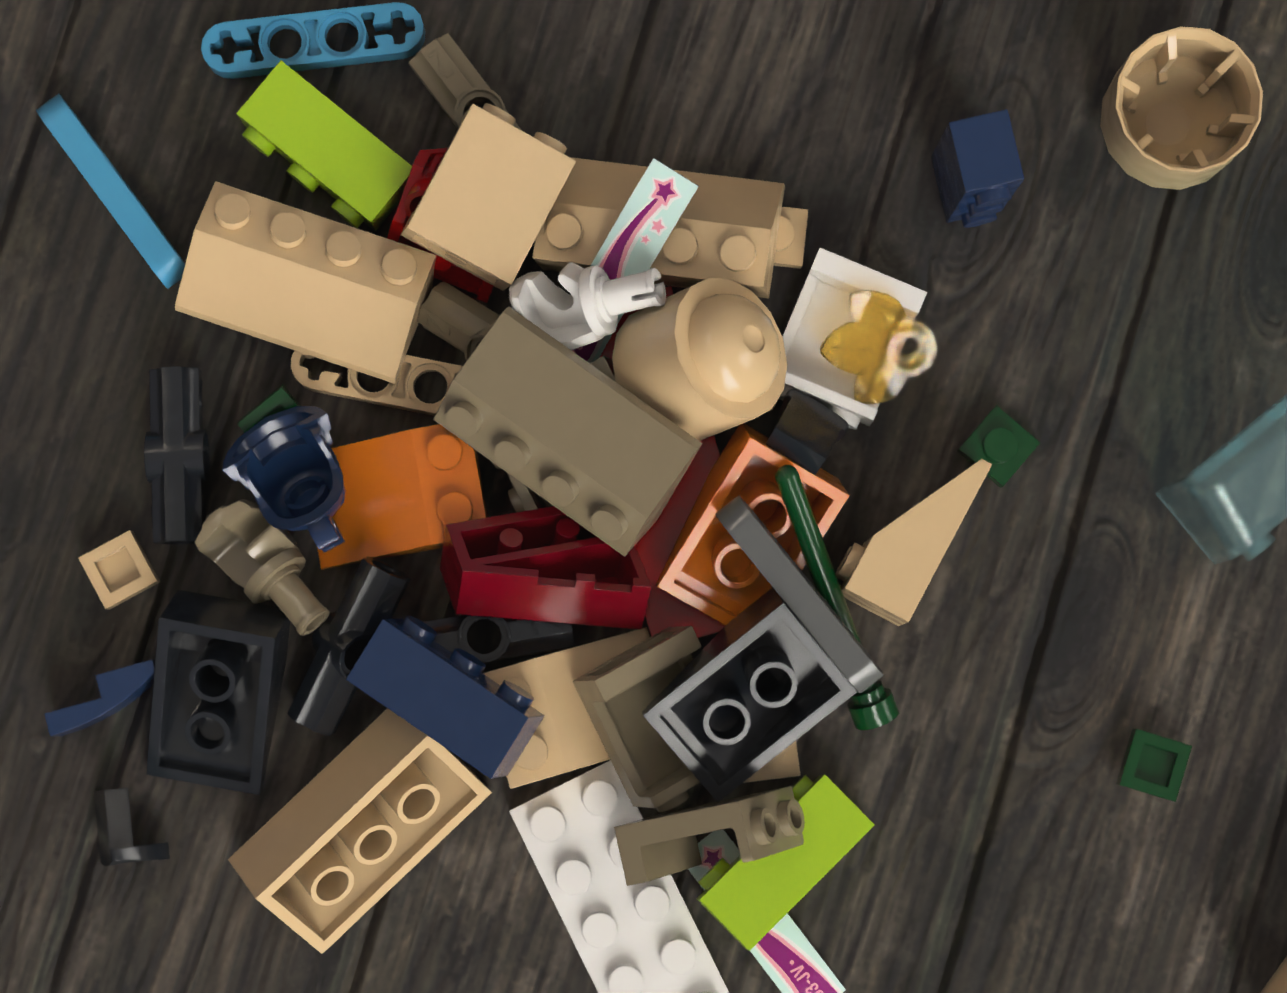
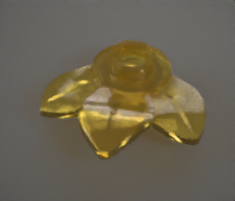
(870, 345)

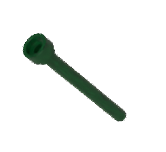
(876, 704)

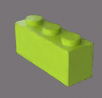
(325, 147)
(759, 893)

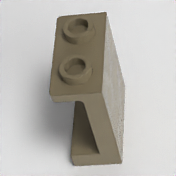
(615, 702)
(668, 841)

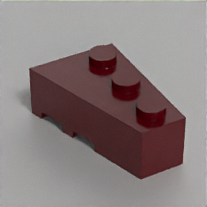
(542, 570)

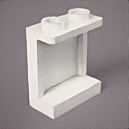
(819, 311)

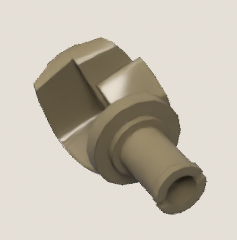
(261, 561)

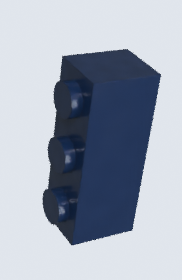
(977, 168)
(446, 695)

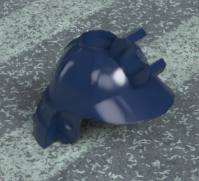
(292, 472)

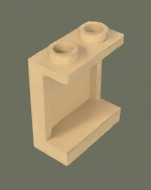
(490, 195)

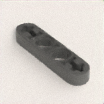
(799, 594)

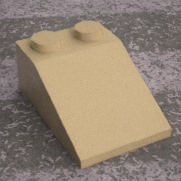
(900, 560)
(566, 734)

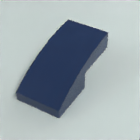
(117, 691)

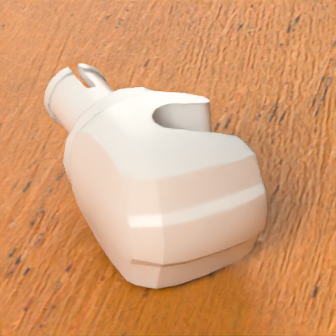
(590, 308)

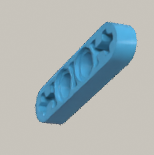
(313, 31)
(112, 190)

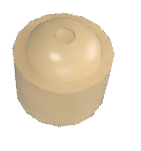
(1181, 108)
(703, 357)

